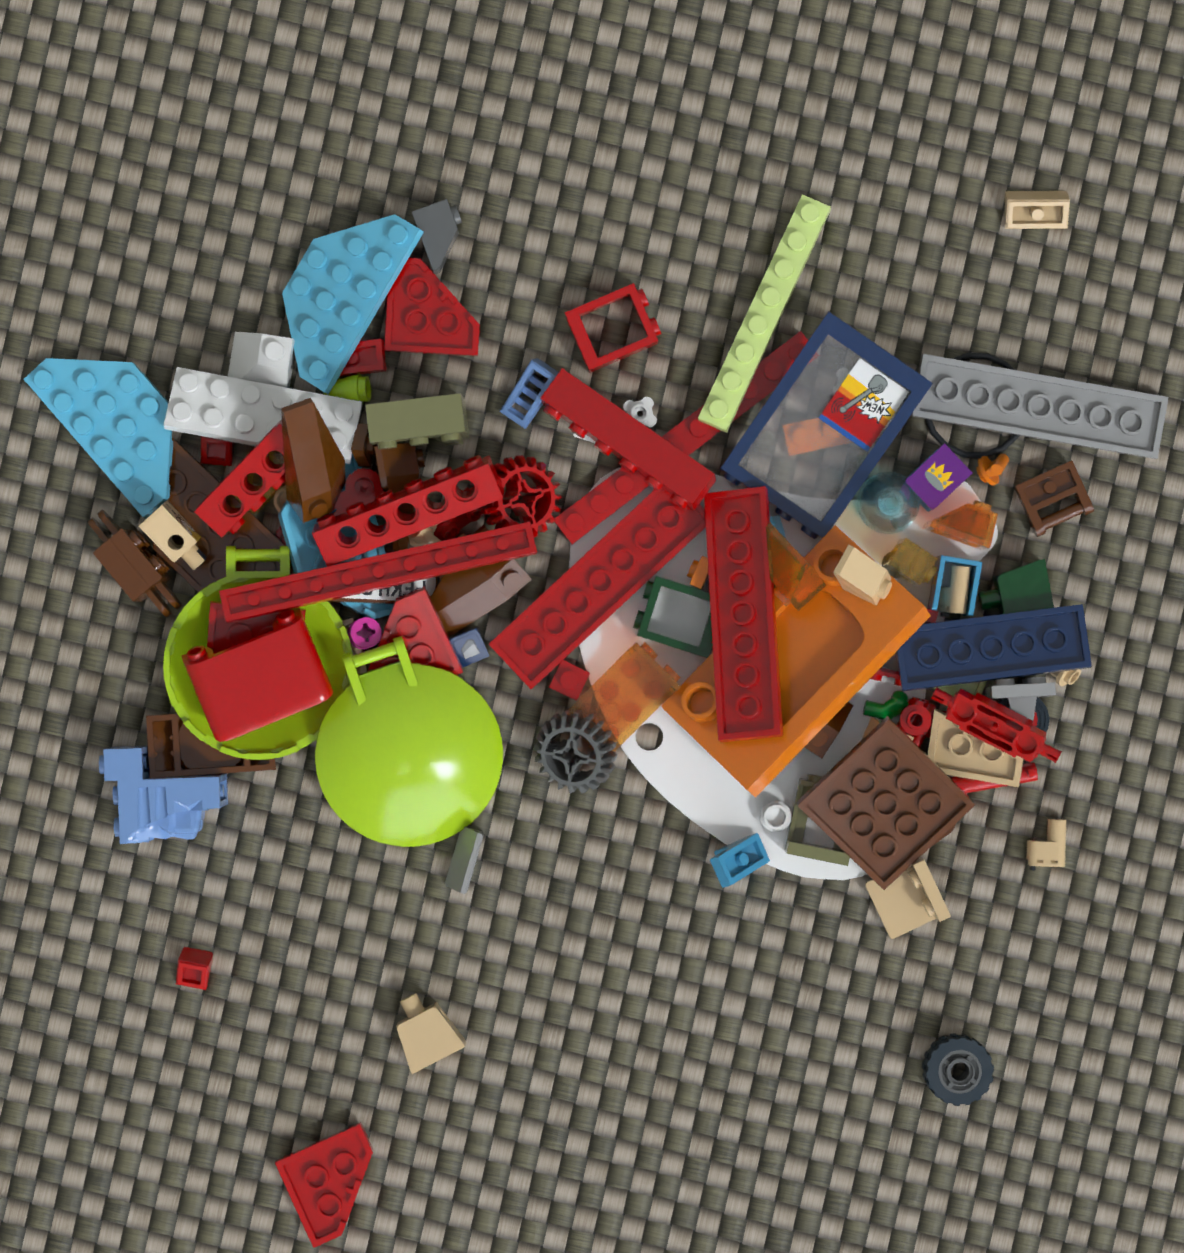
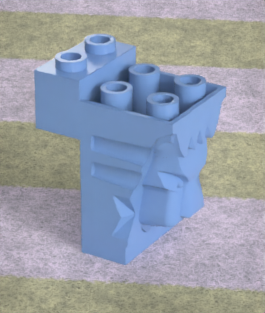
(158, 805)

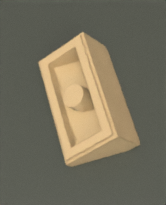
(1036, 209)

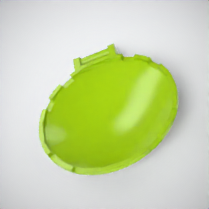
(191, 630)
(407, 750)

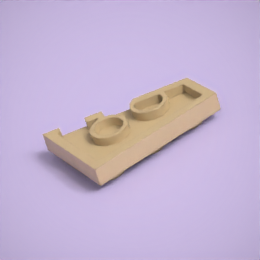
(970, 757)

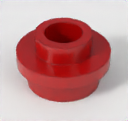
(905, 719)

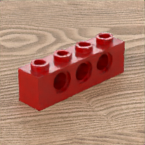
(215, 509)

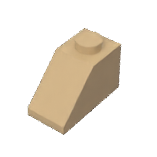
(862, 576)

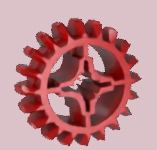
(543, 492)

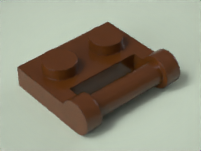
(1050, 488)

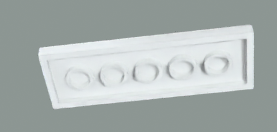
(248, 409)

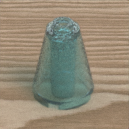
(873, 508)

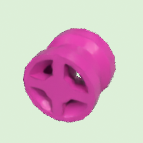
(358, 633)

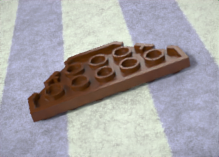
(188, 488)

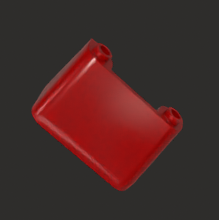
(259, 678)

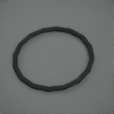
(940, 439)

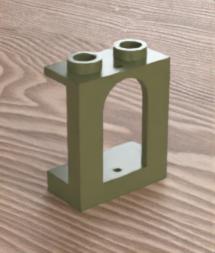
(797, 827)

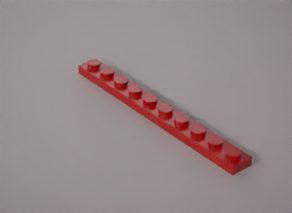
(686, 436)
(377, 572)

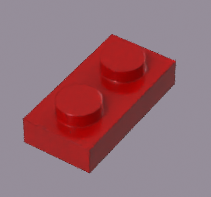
(366, 359)

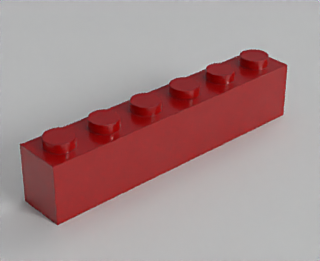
(628, 440)

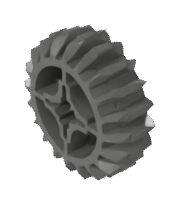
(587, 741)

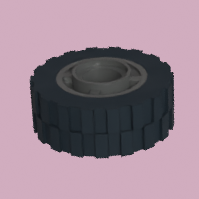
(968, 1085)

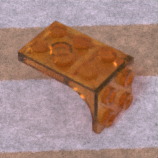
(628, 692)

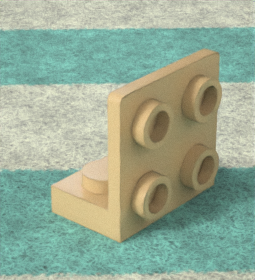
(909, 900)

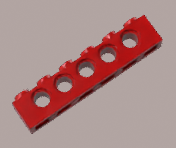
(338, 547)

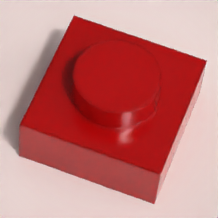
(569, 680)

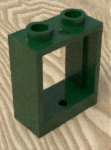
(643, 618)

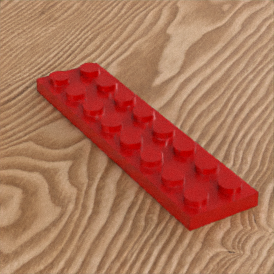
(597, 586)
(742, 615)

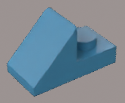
(739, 859)

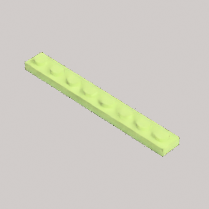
(764, 313)

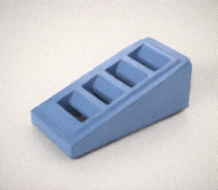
(521, 386)

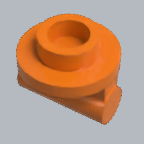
(990, 470)

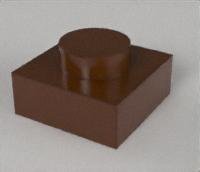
(361, 446)

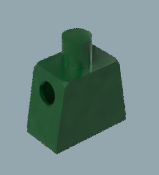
(1019, 590)

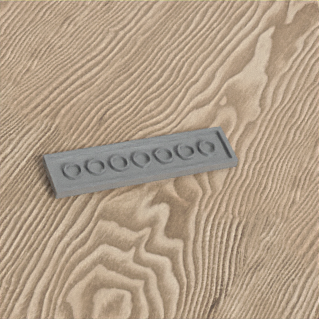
(1042, 407)

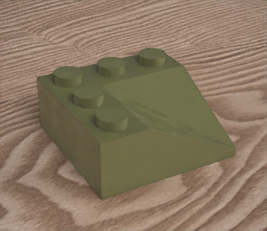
(418, 419)

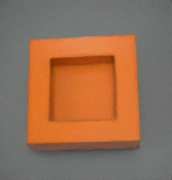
(698, 573)

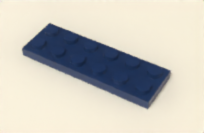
(995, 648)

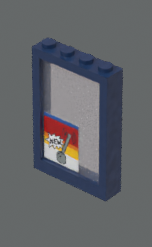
(826, 425)

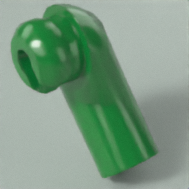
(890, 708)

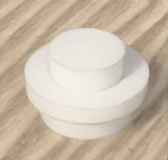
(775, 816)

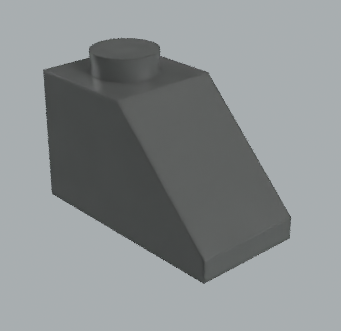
(440, 231)

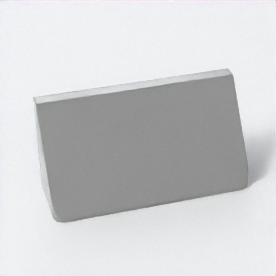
(464, 859)

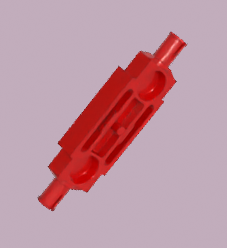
(996, 725)

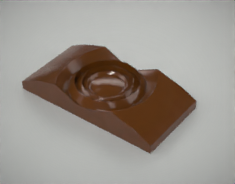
(178, 752)

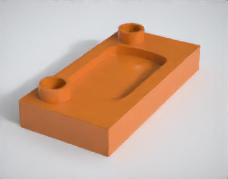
(823, 661)

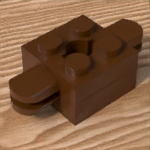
(133, 565)

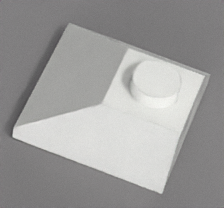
(262, 358)

